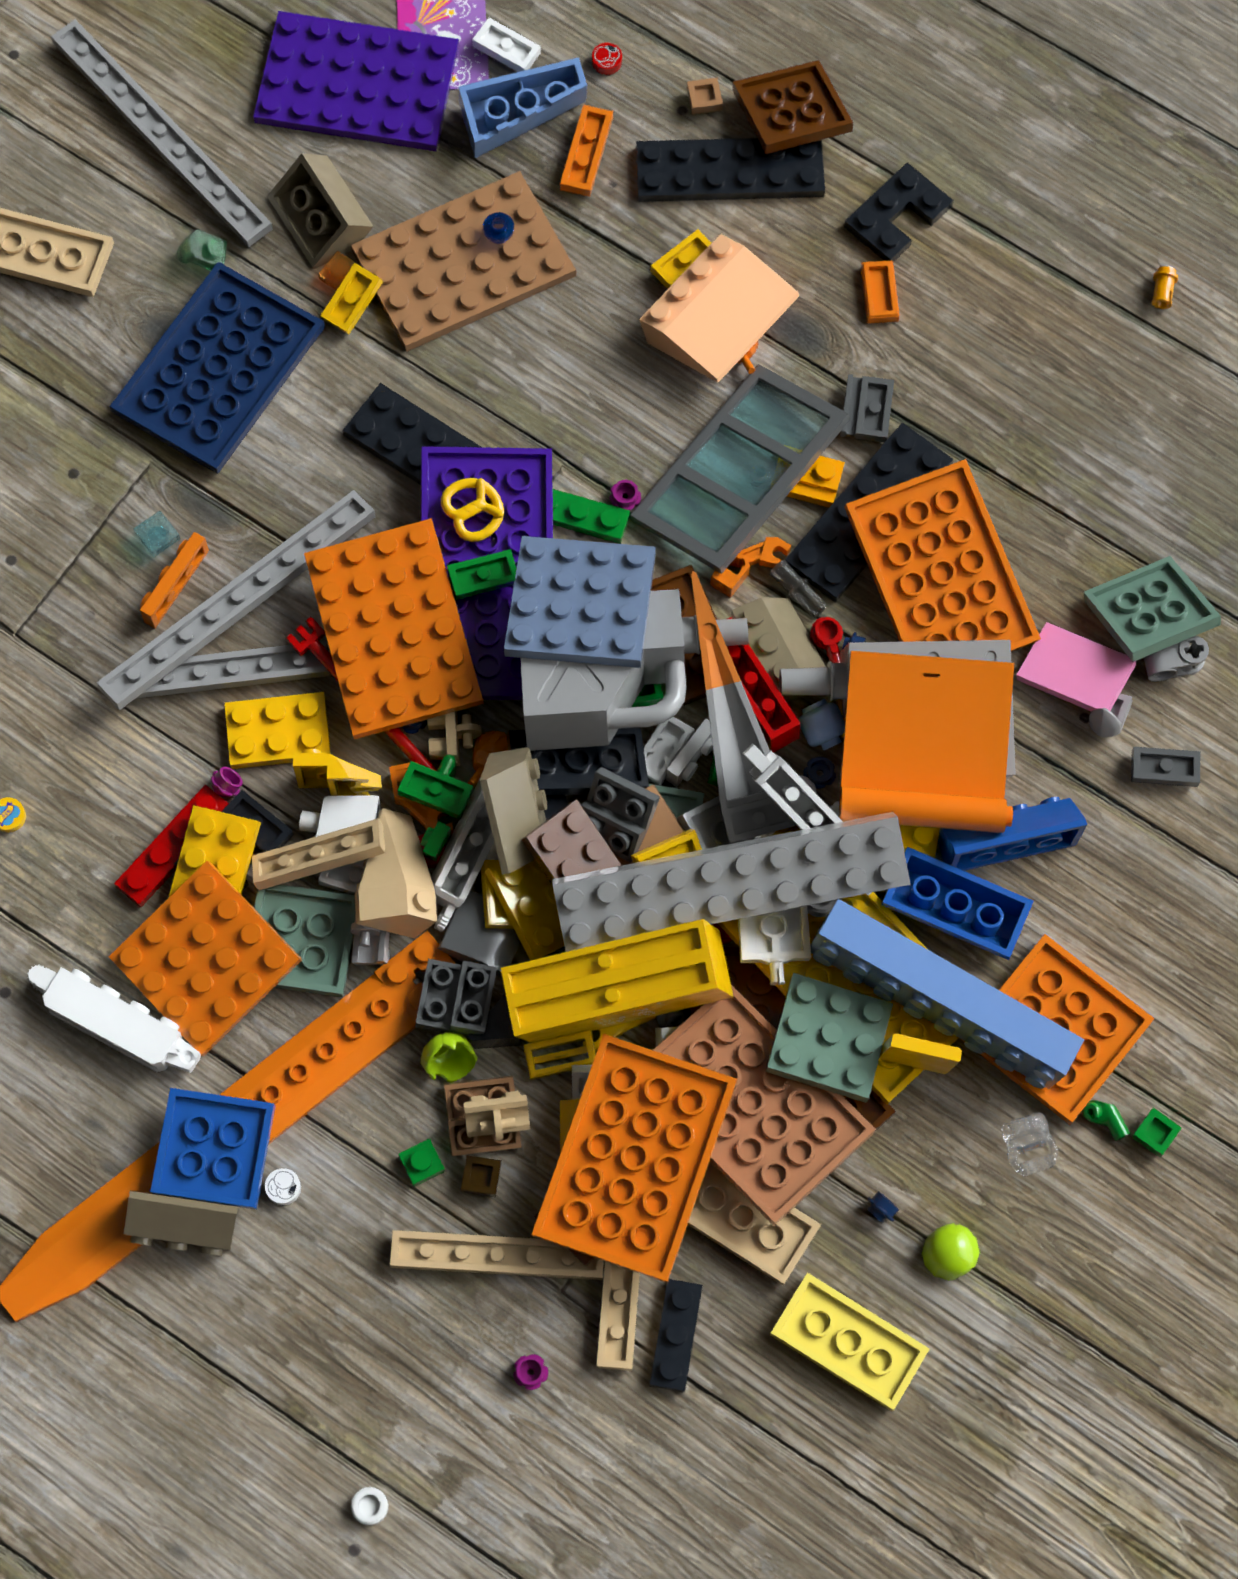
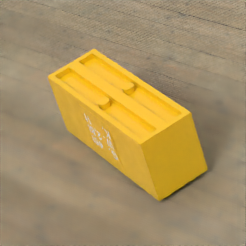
(617, 981)

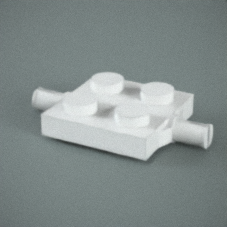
(775, 940)

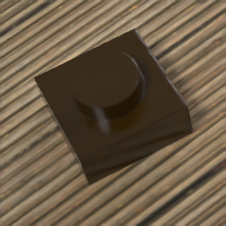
(481, 1176)

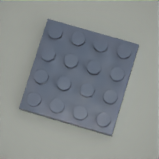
(580, 601)

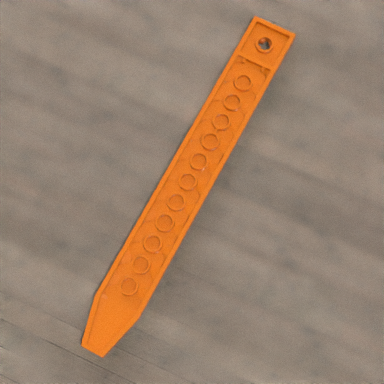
(293, 1078)

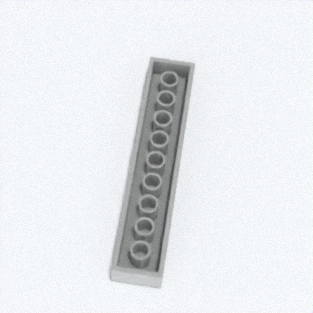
(732, 880)

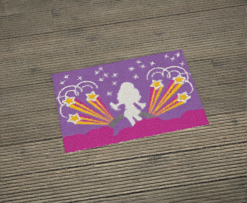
(450, 19)

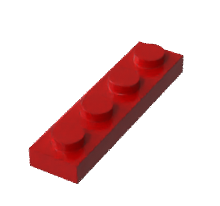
(158, 859)

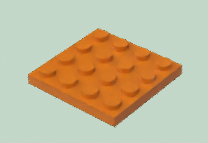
(205, 958)
(1086, 1005)

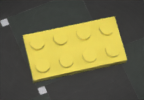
(849, 1342)

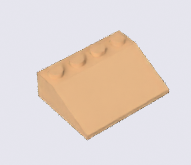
(717, 309)

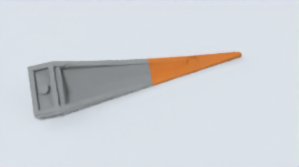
(734, 728)

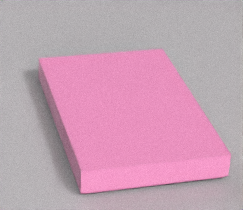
(1076, 669)

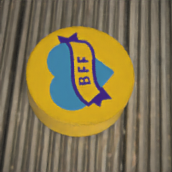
(11, 815)

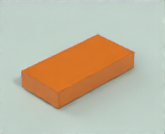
(880, 292)

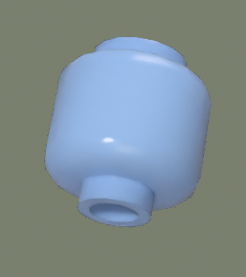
(822, 724)

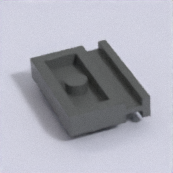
(869, 408)

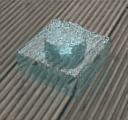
(157, 533)

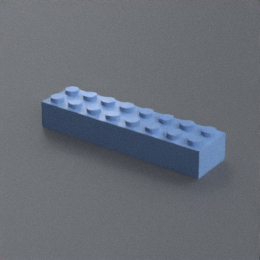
(945, 996)

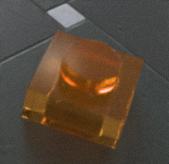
(336, 270)

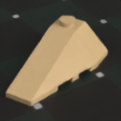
(397, 885)

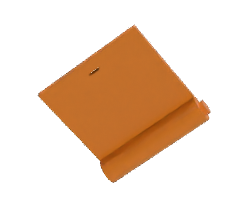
(927, 741)

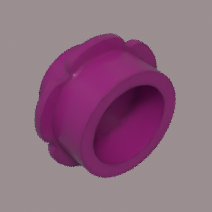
(625, 487)
(226, 782)
(533, 1362)

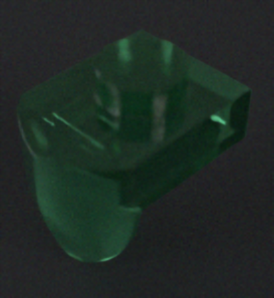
(202, 250)

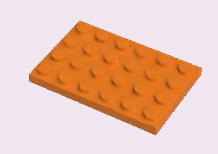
(941, 561)
(393, 628)
(635, 1158)

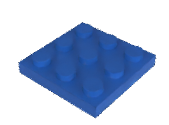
(213, 1148)

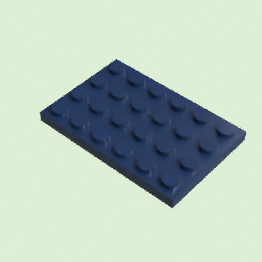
(217, 367)

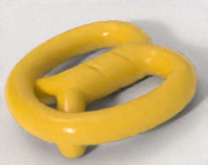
(473, 508)

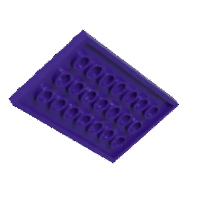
(526, 491)

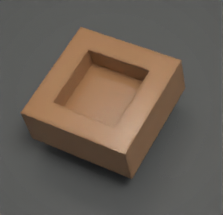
(704, 96)

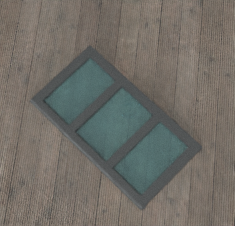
(739, 468)

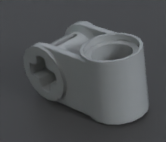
(1175, 662)

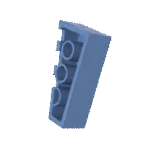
(518, 102)

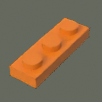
(586, 150)
(173, 579)

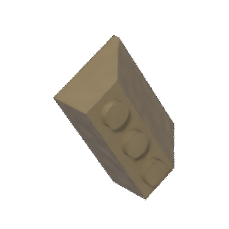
(319, 209)
(778, 637)
(513, 804)
(180, 1222)

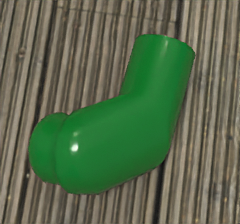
(1107, 1115)

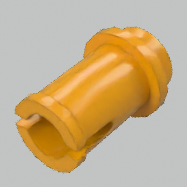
(1164, 285)

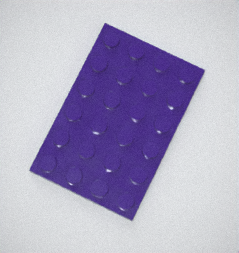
(356, 81)

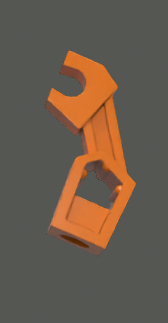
(760, 553)
(422, 813)

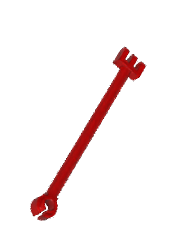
(312, 643)

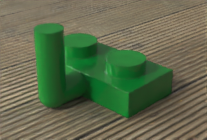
(436, 788)

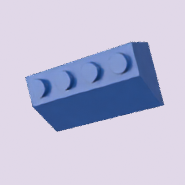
(1033, 831)
(960, 904)

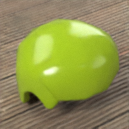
(448, 1056)
(950, 1251)

